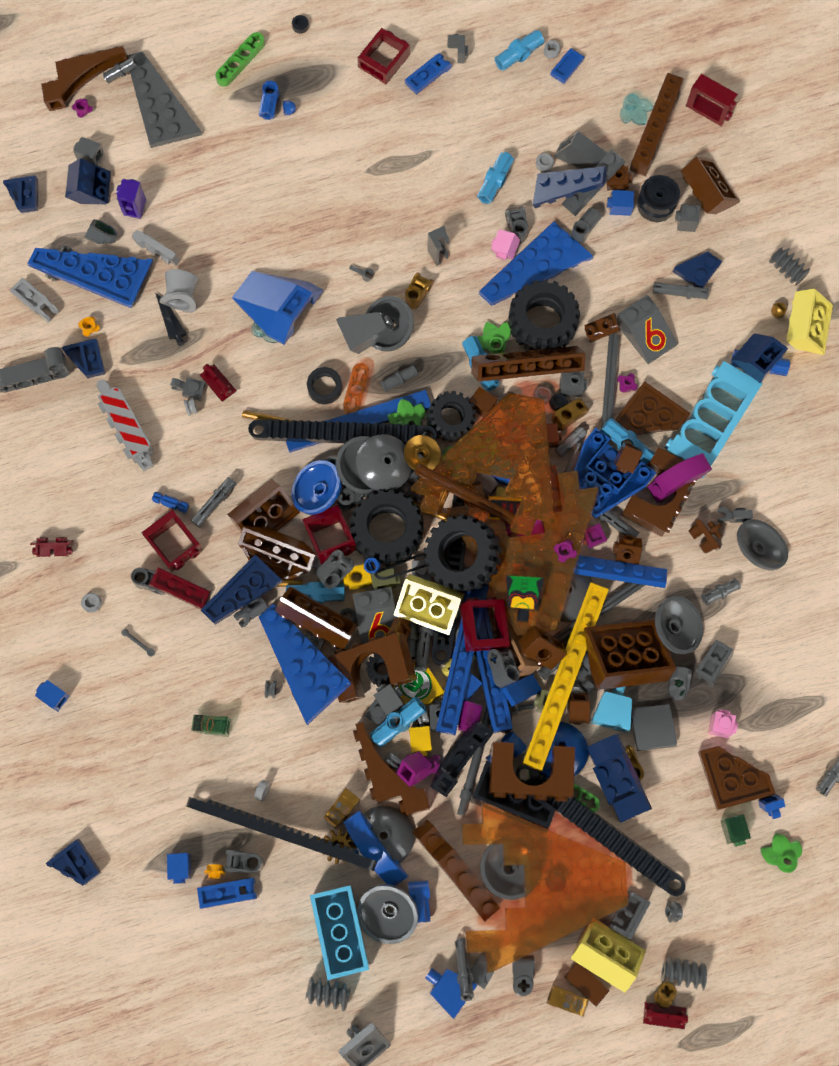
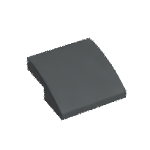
(653, 727)

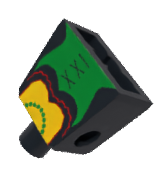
(525, 595)

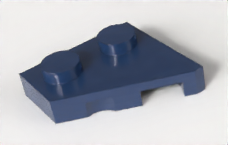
(24, 192)
(698, 269)
(86, 357)
(75, 863)

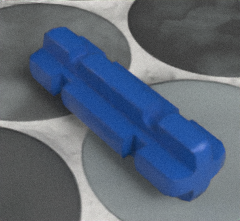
(170, 502)

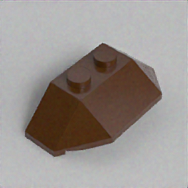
(280, 552)

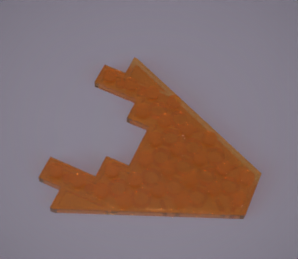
(503, 444)
(535, 553)
(562, 881)

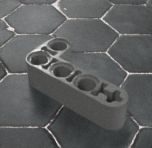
(35, 372)

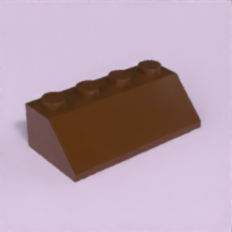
(316, 618)

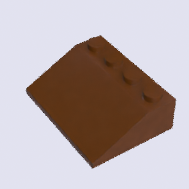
(627, 655)

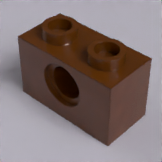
(542, 647)

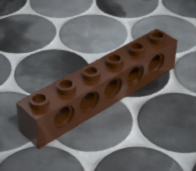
(656, 124)
(528, 363)

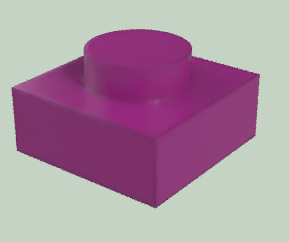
(595, 536)

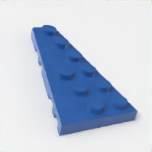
(541, 260)
(101, 274)
(308, 672)

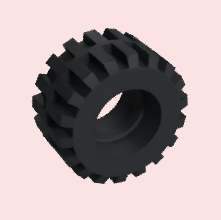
(459, 404)

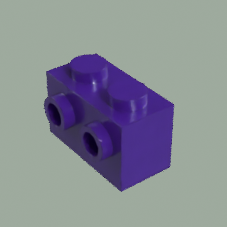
(131, 198)

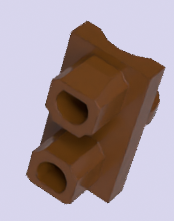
(602, 328)
(699, 529)

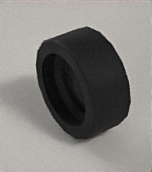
(324, 372)

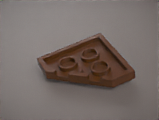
(651, 412)
(733, 779)

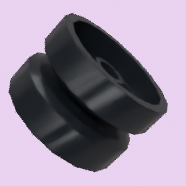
(658, 198)

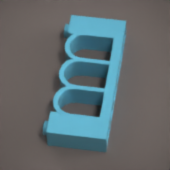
(735, 383)

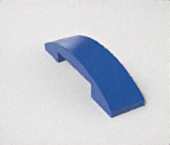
(370, 847)

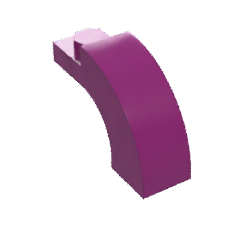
(678, 476)

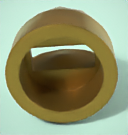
(777, 309)

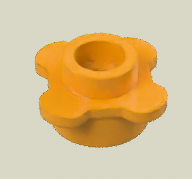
(88, 321)
(214, 871)

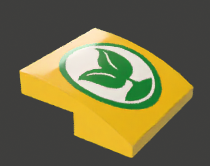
(424, 688)

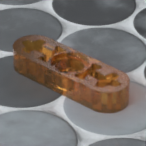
(352, 382)

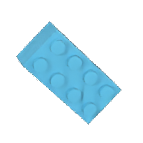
(339, 932)

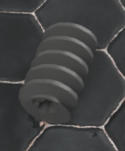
(789, 265)
(684, 972)
(327, 994)

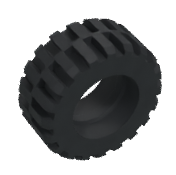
(543, 295)
(387, 503)
(439, 547)

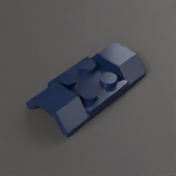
(618, 778)

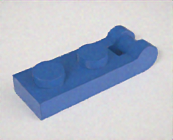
(427, 73)
(226, 893)

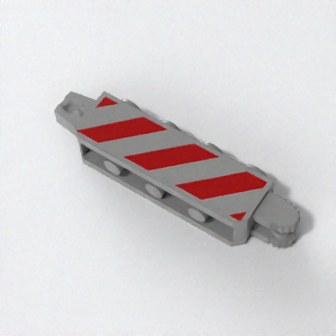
(126, 425)

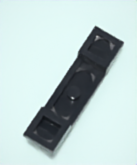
(458, 756)

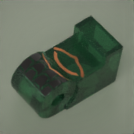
(211, 725)

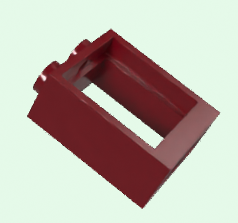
(374, 68)
(716, 93)
(330, 517)
(160, 527)
(471, 641)

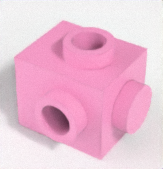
(505, 245)
(722, 724)

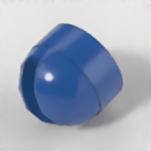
(289, 107)
(369, 567)

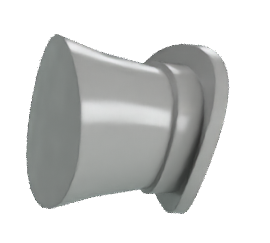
(180, 290)

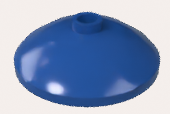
(316, 487)
(569, 737)

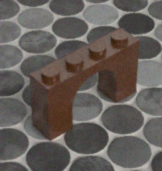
(654, 517)
(391, 648)
(504, 781)

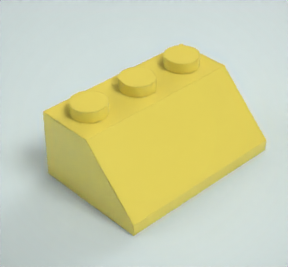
(809, 321)
(428, 604)
(609, 955)

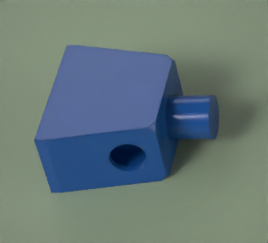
(447, 990)

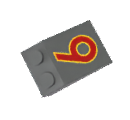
(646, 329)
(374, 613)

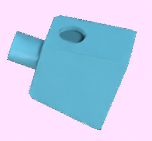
(614, 711)

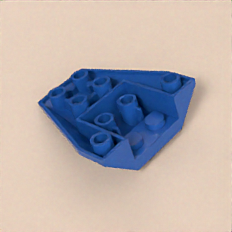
(275, 302)
(598, 470)

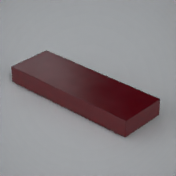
(179, 588)

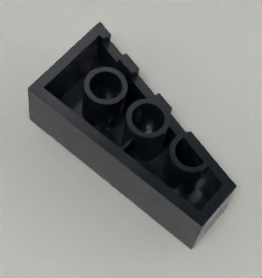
(528, 809)

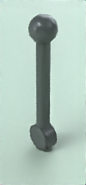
(150, 652)

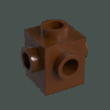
(620, 179)
(628, 549)

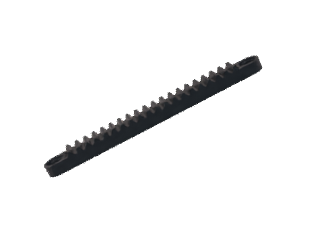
(332, 431)
(456, 560)
(282, 832)
(610, 837)

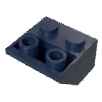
(87, 183)
(759, 356)

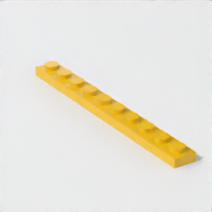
(564, 678)

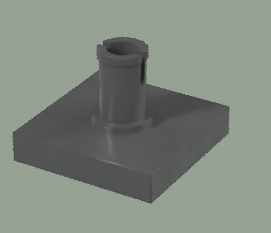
(364, 1045)

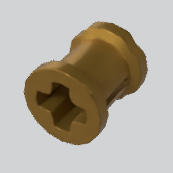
(666, 999)

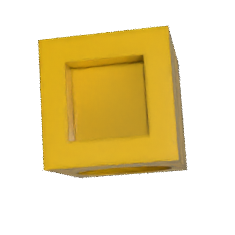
(366, 580)
(420, 740)

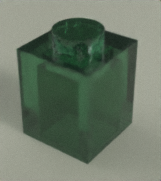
(735, 830)

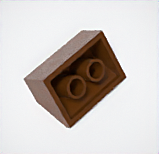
(709, 185)
(265, 508)

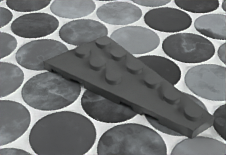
(160, 109)

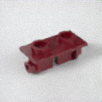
(217, 382)
(43, 547)
(667, 1017)

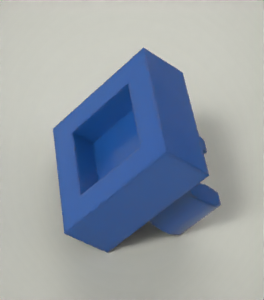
(772, 805)

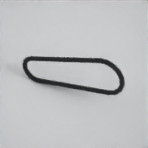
(398, 563)

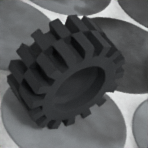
(372, 668)

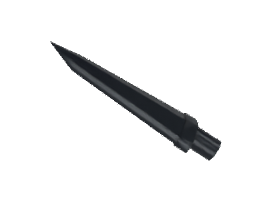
(172, 325)

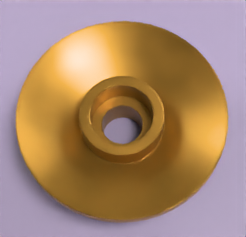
(425, 446)

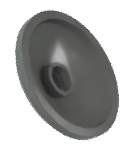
(400, 315)
(346, 466)
(373, 469)
(762, 545)
(575, 599)
(679, 625)
(397, 826)
(496, 879)
(383, 923)

